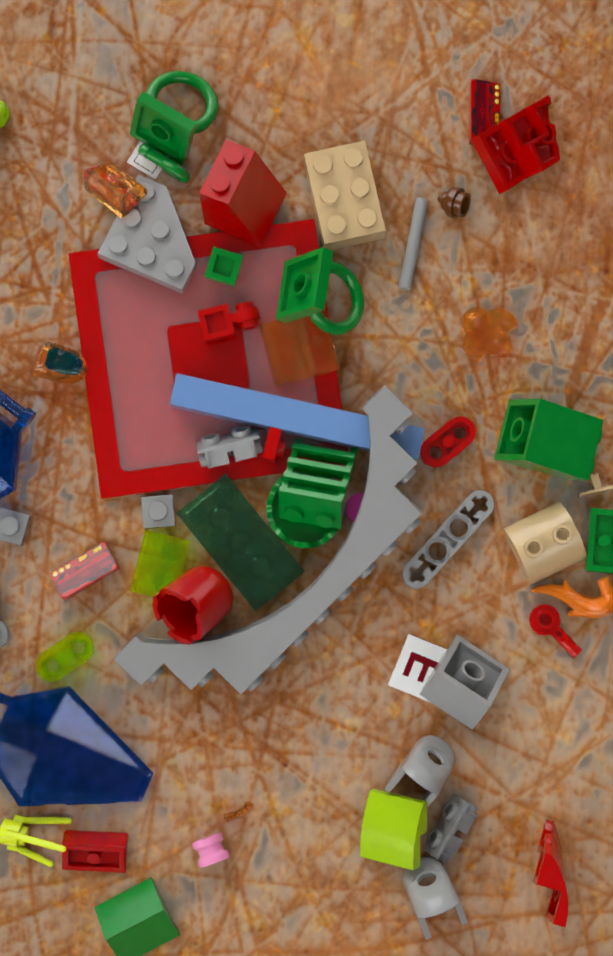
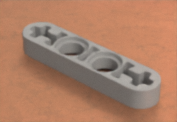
(450, 541)

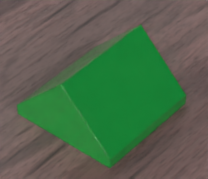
(136, 920)

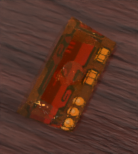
(113, 187)

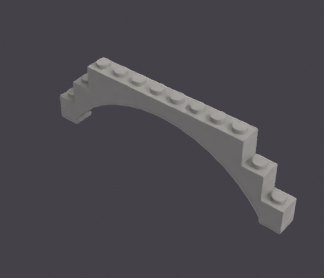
(250, 650)

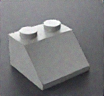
(465, 682)

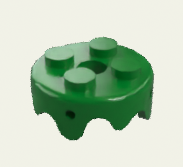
(296, 533)

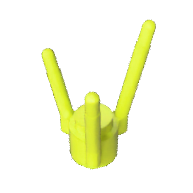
(15, 834)

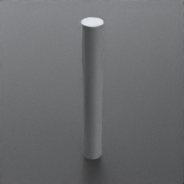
(413, 244)

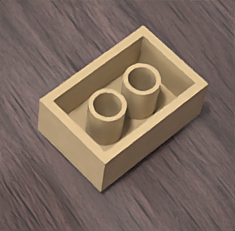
(344, 195)

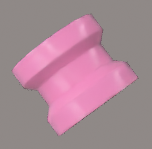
(210, 850)

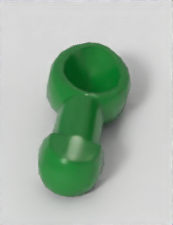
(168, 165)

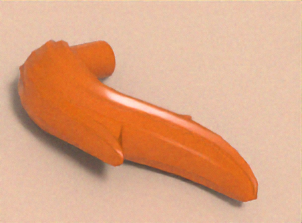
(582, 605)

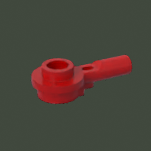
(546, 621)

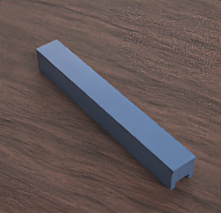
(283, 413)

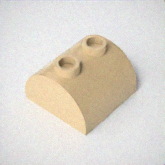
(545, 542)

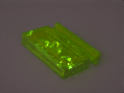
(158, 562)

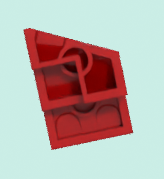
(519, 145)
(551, 874)

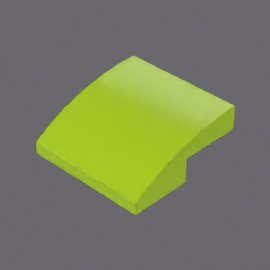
(393, 829)

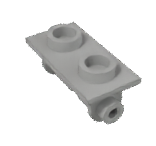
(239, 441)
(441, 840)

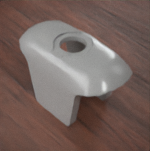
(423, 769)
(431, 899)

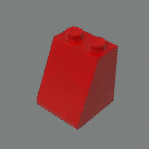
(241, 194)

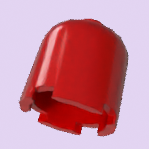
(193, 603)

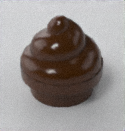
(455, 202)

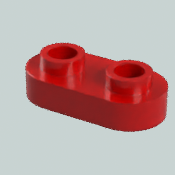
(447, 442)

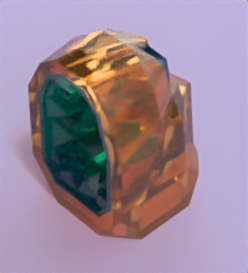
(59, 364)

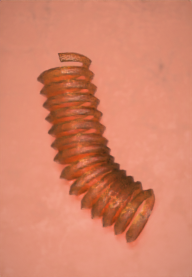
(231, 816)

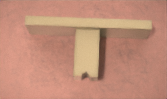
(597, 488)

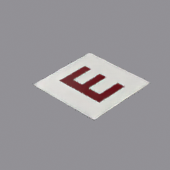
(415, 665)

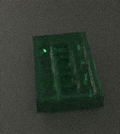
(240, 542)

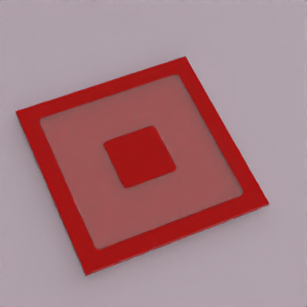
(145, 333)

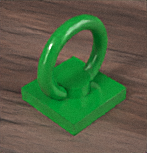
(165, 127)
(305, 291)

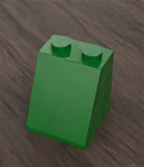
(549, 439)

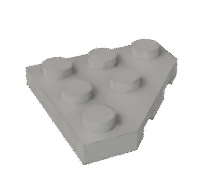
(151, 240)

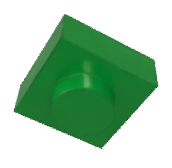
(224, 267)

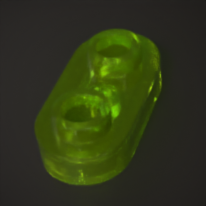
(65, 656)

